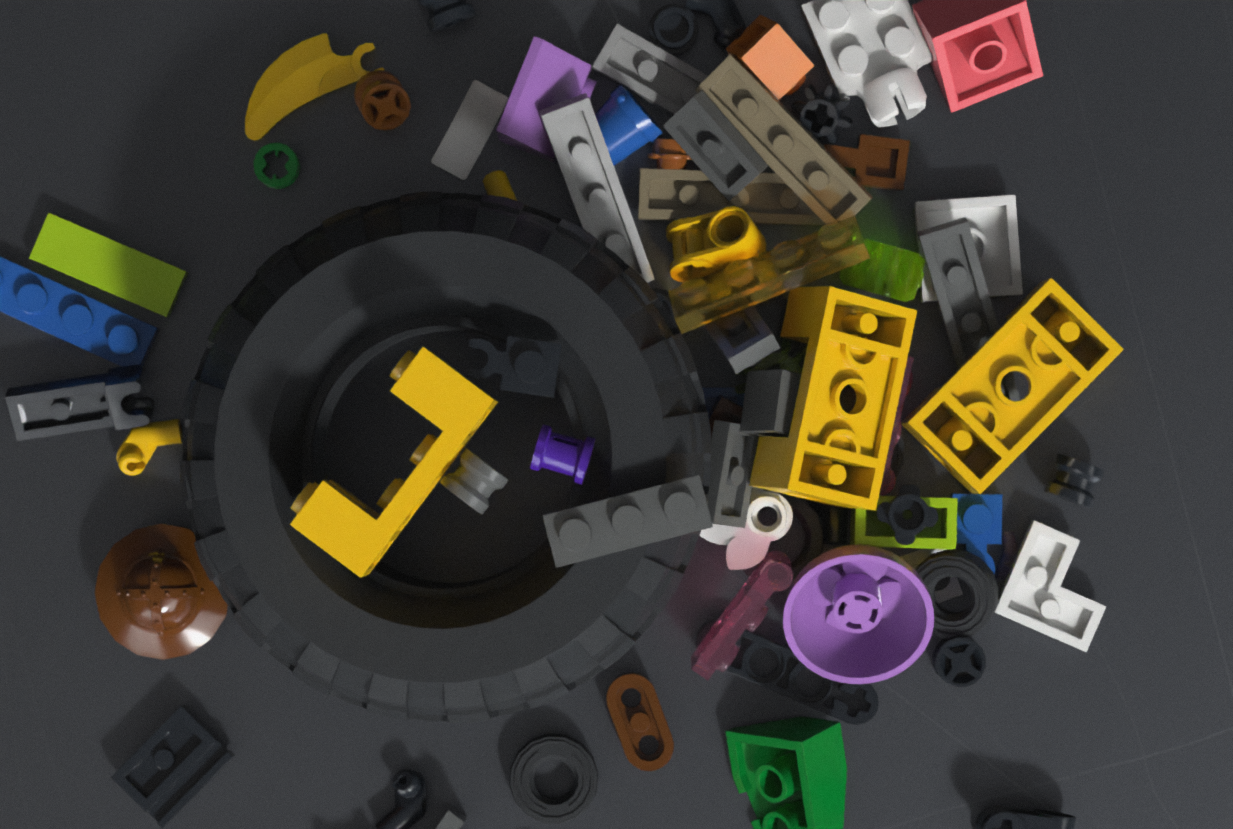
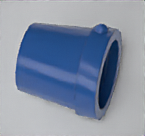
(625, 124)

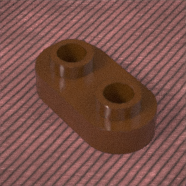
(640, 720)

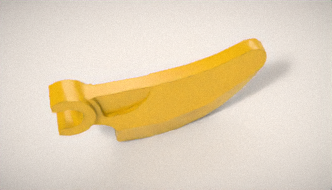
(298, 78)

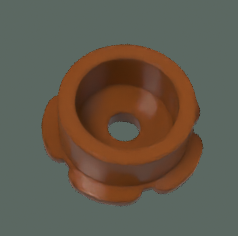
(668, 154)

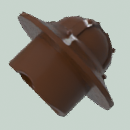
(158, 593)

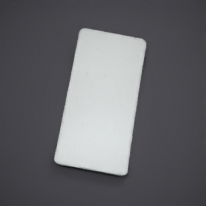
(469, 130)

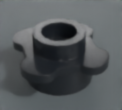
(922, 515)

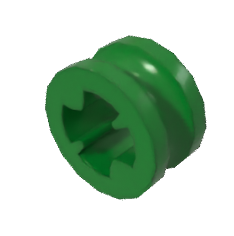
(261, 165)

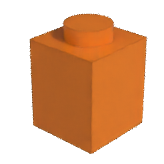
(771, 56)

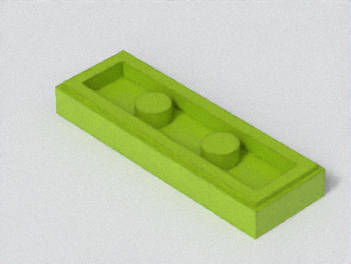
(108, 265)

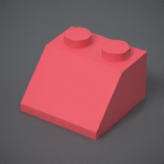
(978, 47)

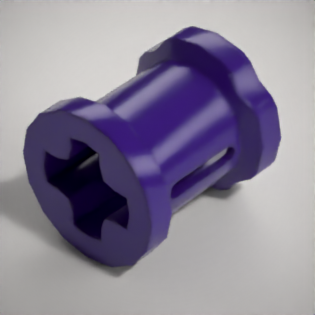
(562, 454)

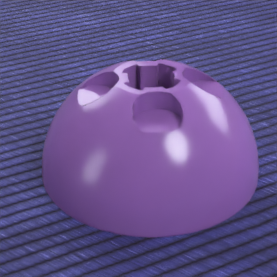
(855, 636)

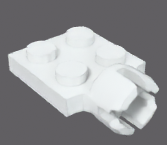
(872, 53)

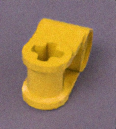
(710, 243)

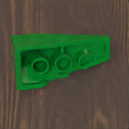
(791, 772)

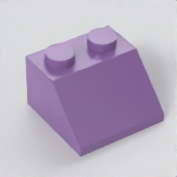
(544, 80)

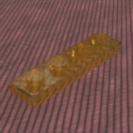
(768, 274)

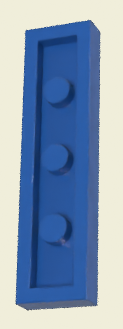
(74, 316)

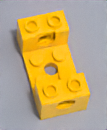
(972, 422)
(830, 452)
(351, 528)

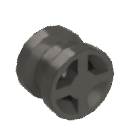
(474, 481)

